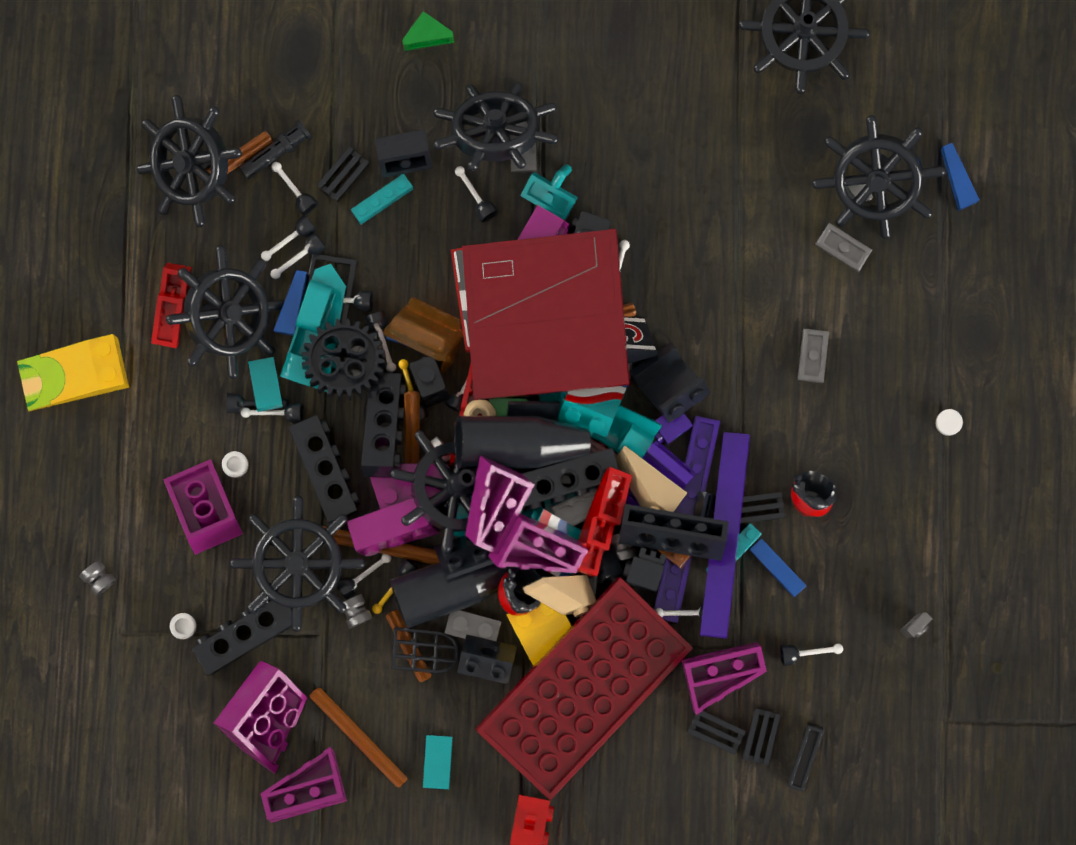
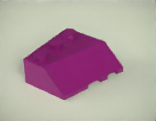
(262, 714)

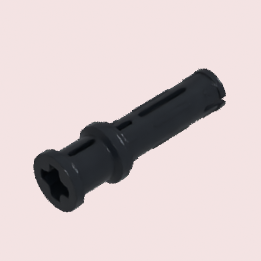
(285, 143)

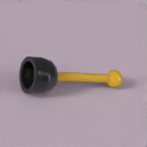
(403, 364)
(403, 568)

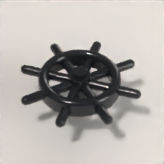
(804, 30)
(495, 126)
(189, 161)
(878, 177)
(225, 312)
(454, 487)
(297, 563)

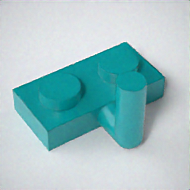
(550, 194)

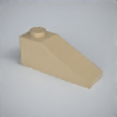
(648, 484)
(563, 593)

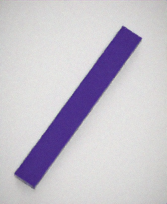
(699, 459)
(727, 508)

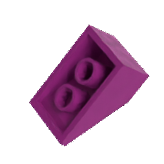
(202, 507)

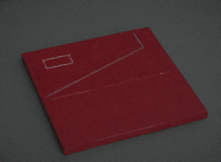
(545, 315)

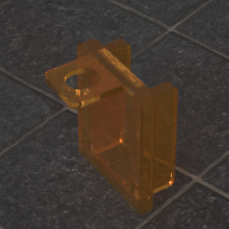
(427, 331)

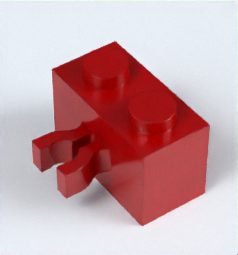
(531, 821)

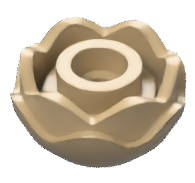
(480, 406)

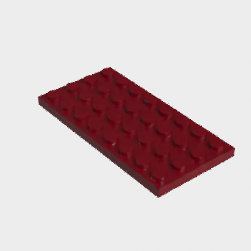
(584, 688)

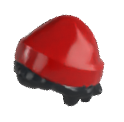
(813, 494)
(512, 594)

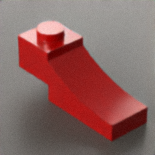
(169, 301)

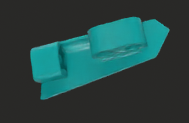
(320, 305)
(626, 430)

